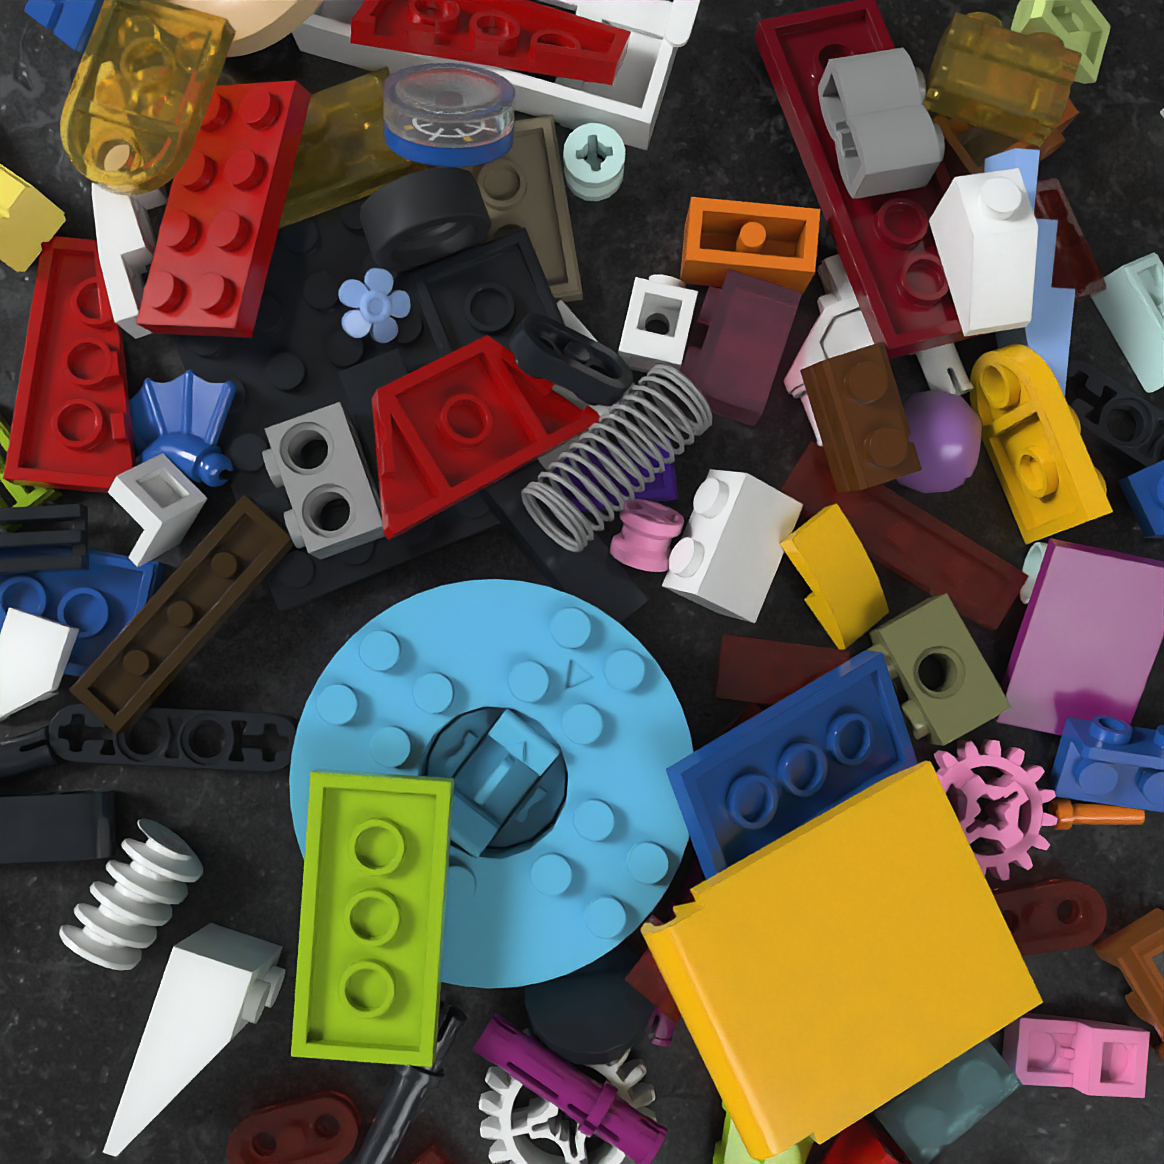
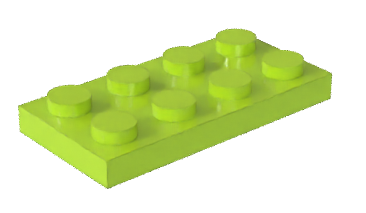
(372, 917)

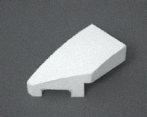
(31, 659)

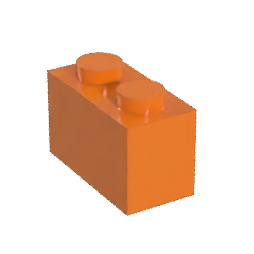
(749, 238)

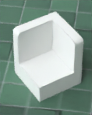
(160, 502)

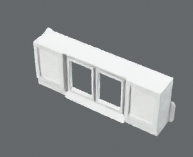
(626, 106)

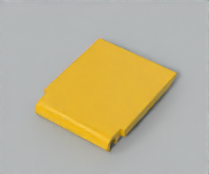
(842, 963)

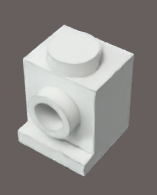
(663, 300)

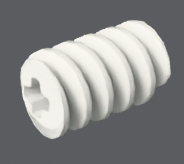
(136, 901)

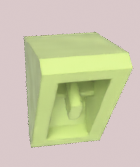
(1074, 22)

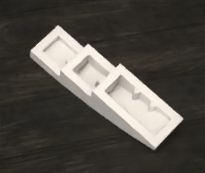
(125, 243)

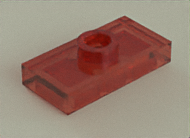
(1073, 260)
(770, 669)

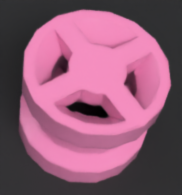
(646, 535)

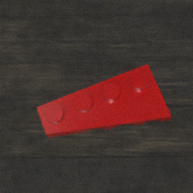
(495, 34)
(73, 385)

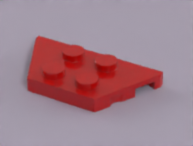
(463, 429)

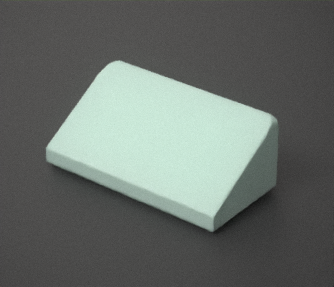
(1135, 316)

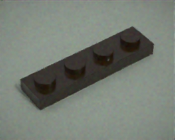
(183, 615)

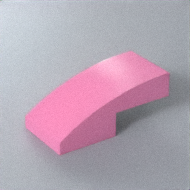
(1078, 1054)

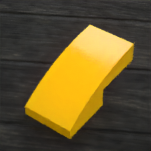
(839, 573)

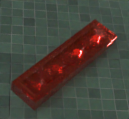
(911, 542)

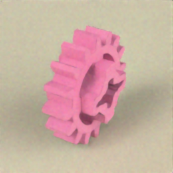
(1006, 795)

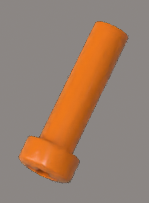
(1092, 814)

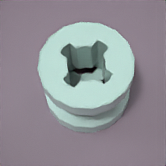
(592, 177)

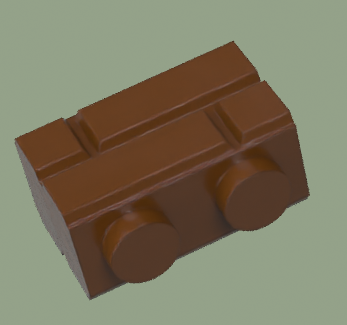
(860, 418)

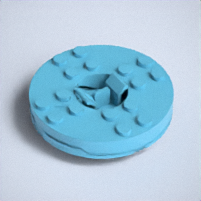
(554, 760)

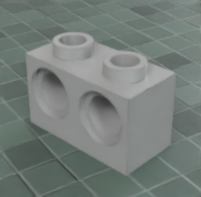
(340, 476)

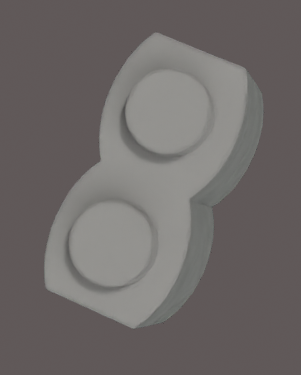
(880, 122)

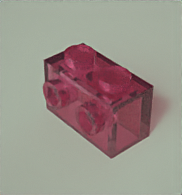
(742, 344)

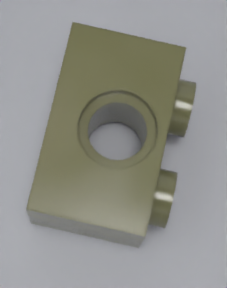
(968, 687)

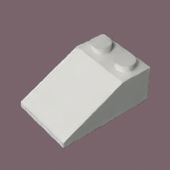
(204, 1000)

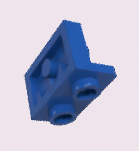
(1110, 763)

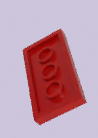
(225, 213)

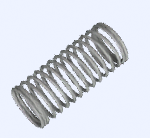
(671, 414)

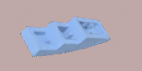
(1052, 307)

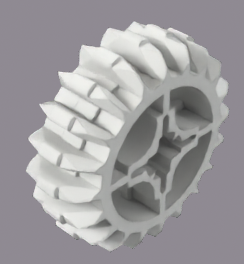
(543, 1120)

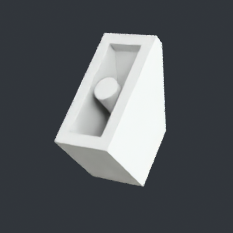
(988, 250)

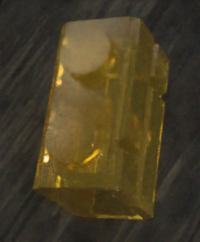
(1001, 77)

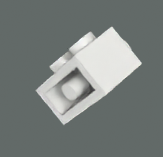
(732, 544)

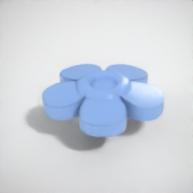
(373, 306)

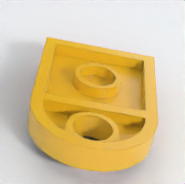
(1035, 443)

